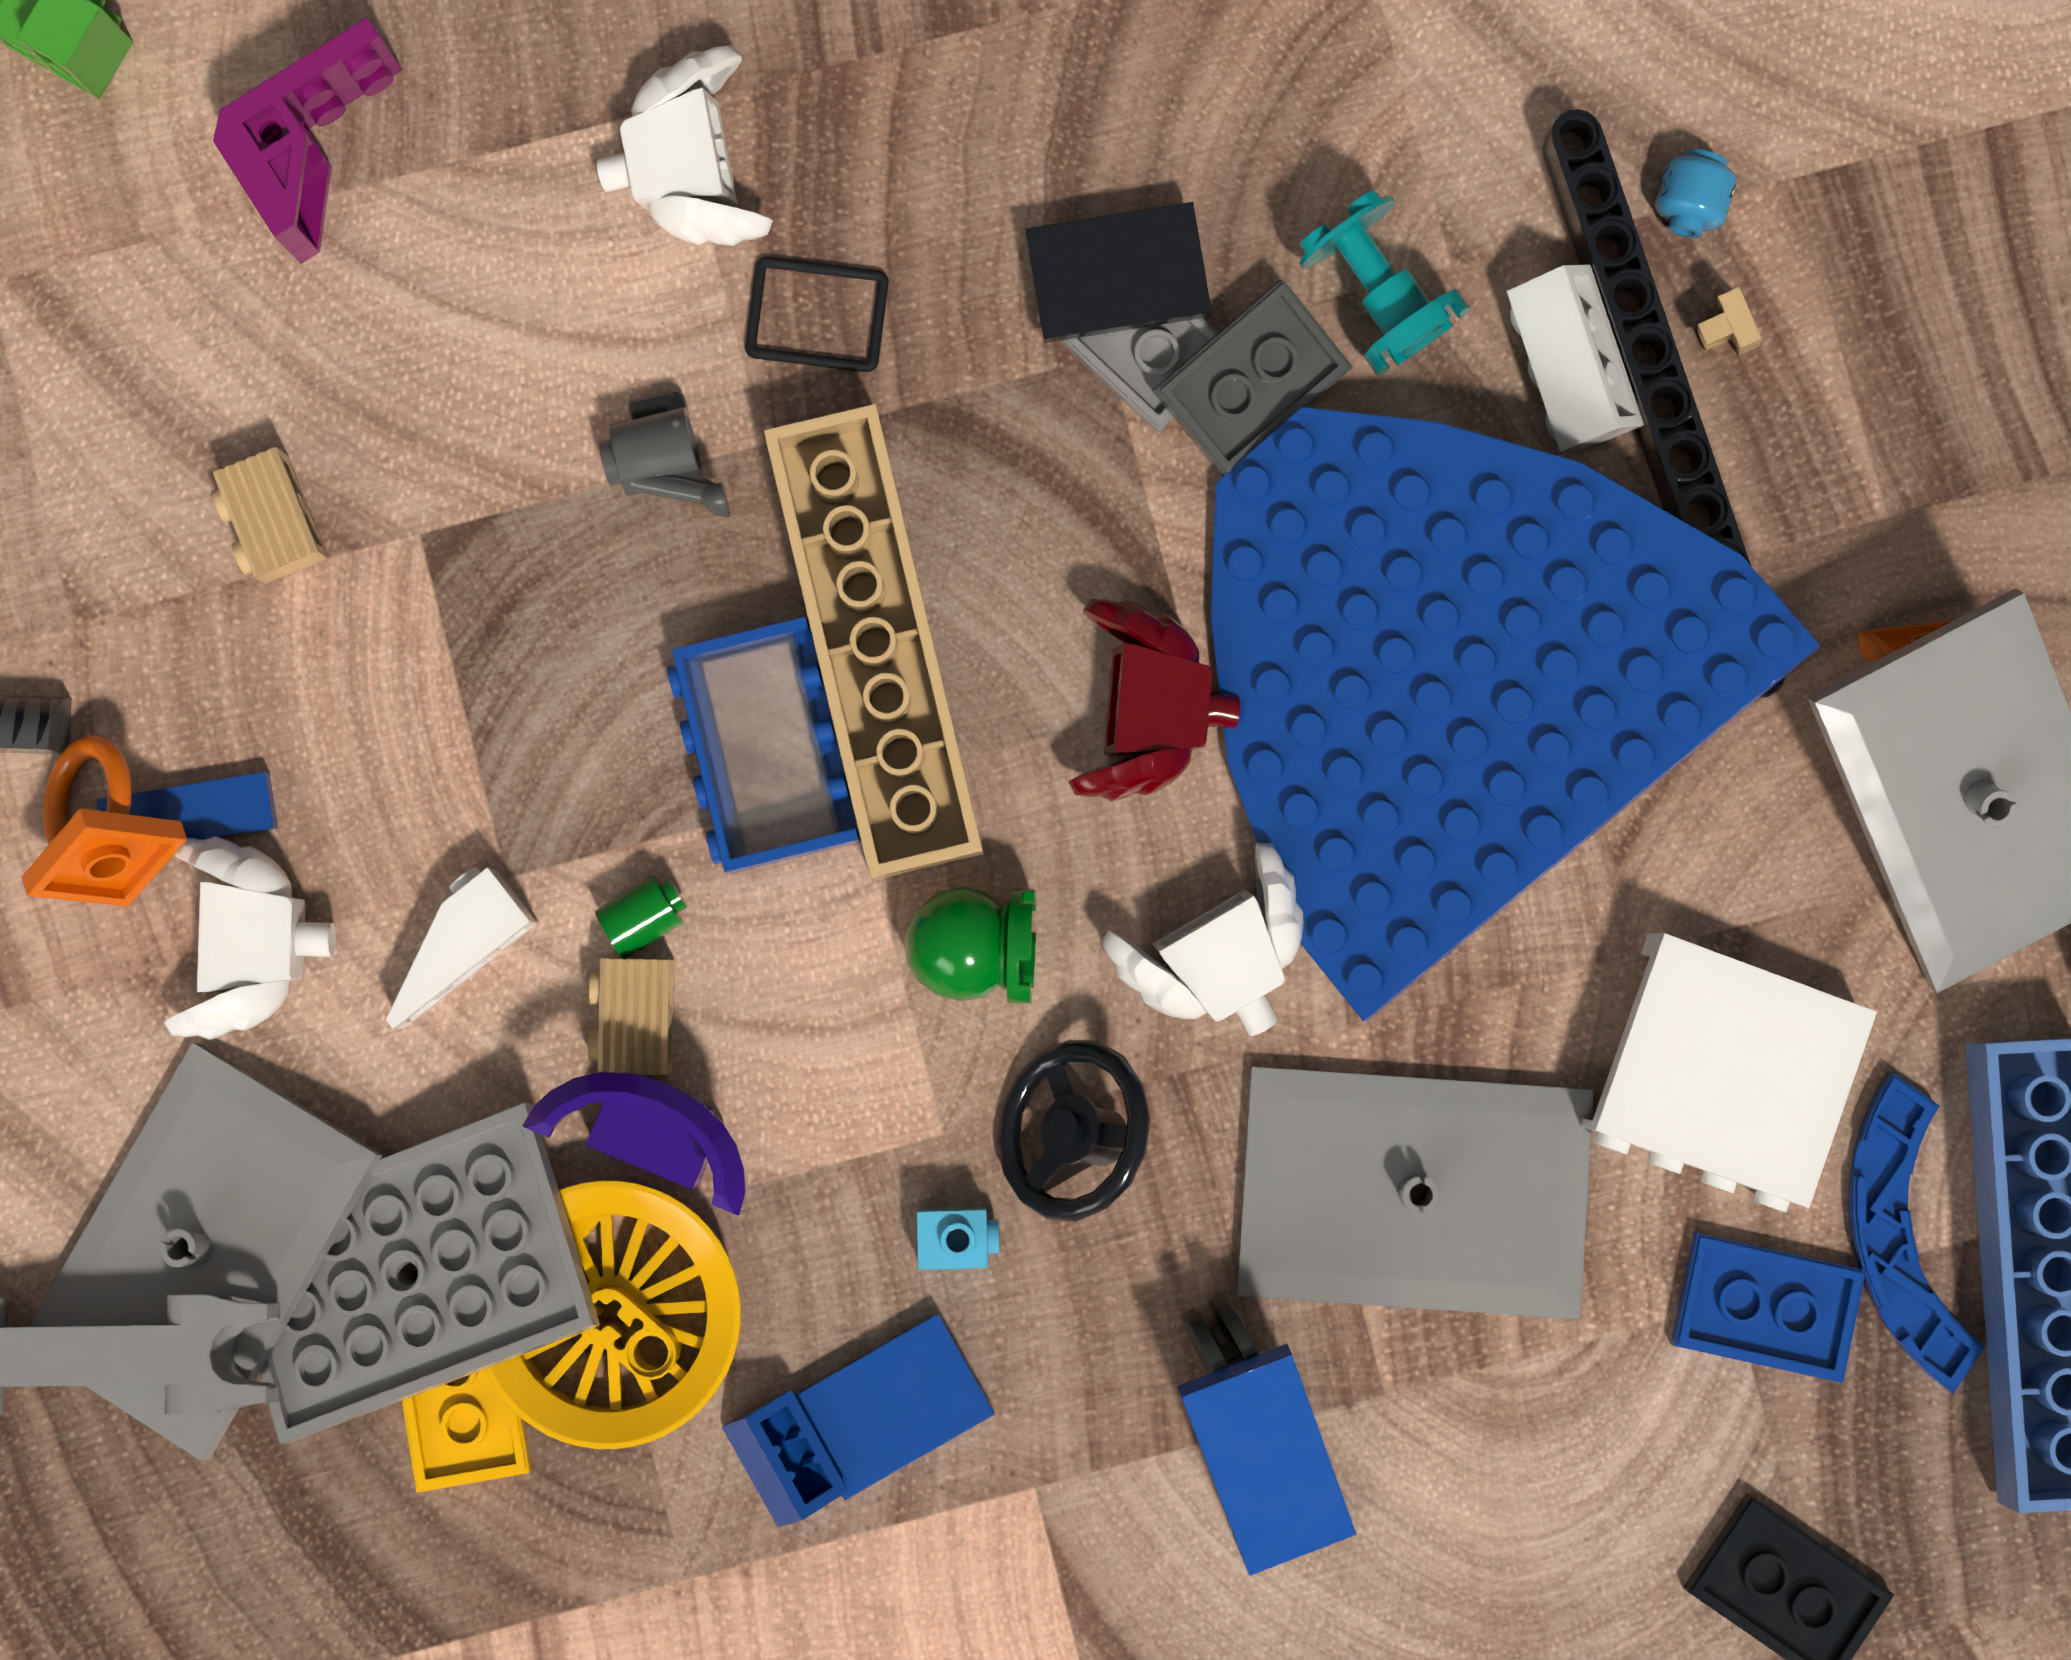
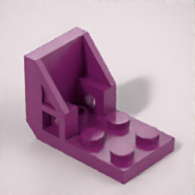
(269, 139)

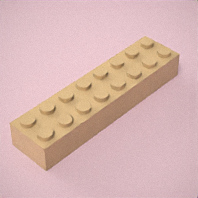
(873, 642)

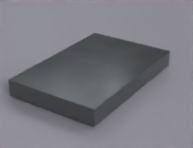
(1252, 377)

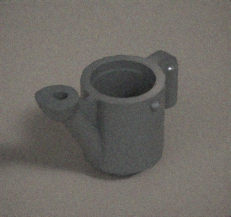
(660, 454)

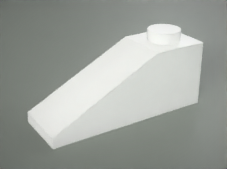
(464, 936)

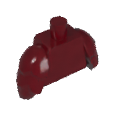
(1155, 702)

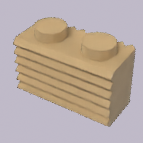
(268, 516)
(633, 1016)

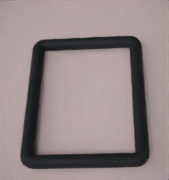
(823, 269)

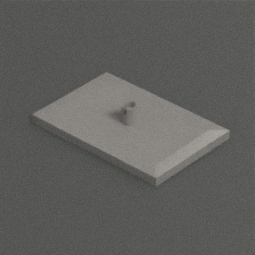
(1962, 785)
(1335, 1177)
(240, 1186)
(488, 1284)

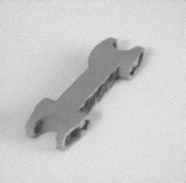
(186, 1354)

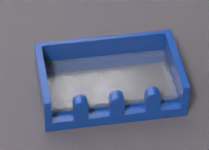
(763, 746)

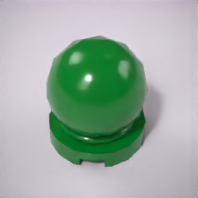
(970, 944)

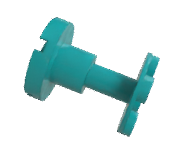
(1394, 298)

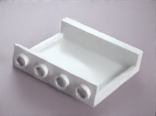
(1731, 1073)

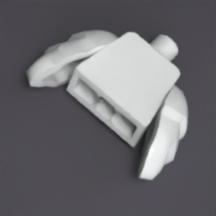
(680, 155)
(247, 939)
(1223, 956)

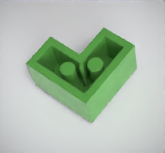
(67, 38)

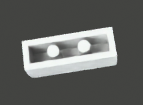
(1574, 358)

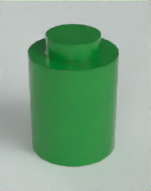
(641, 915)

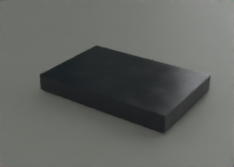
(1118, 272)
(1787, 1587)

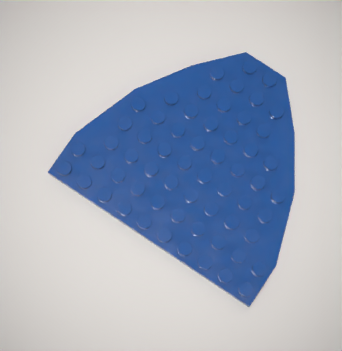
(1459, 671)

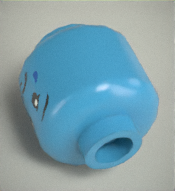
(1695, 192)

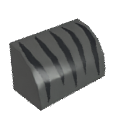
(34, 724)

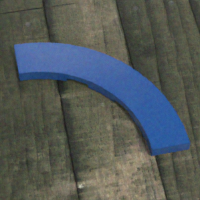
(1885, 1237)

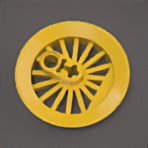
(619, 1425)

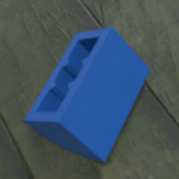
(785, 1459)

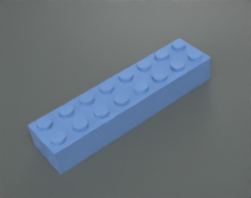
(2025, 1256)

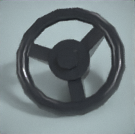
(1074, 1131)

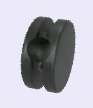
(1223, 1344)

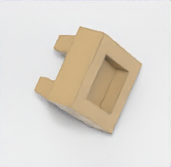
(1732, 324)

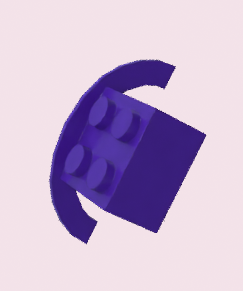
(651, 1129)

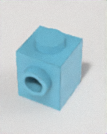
(955, 1238)

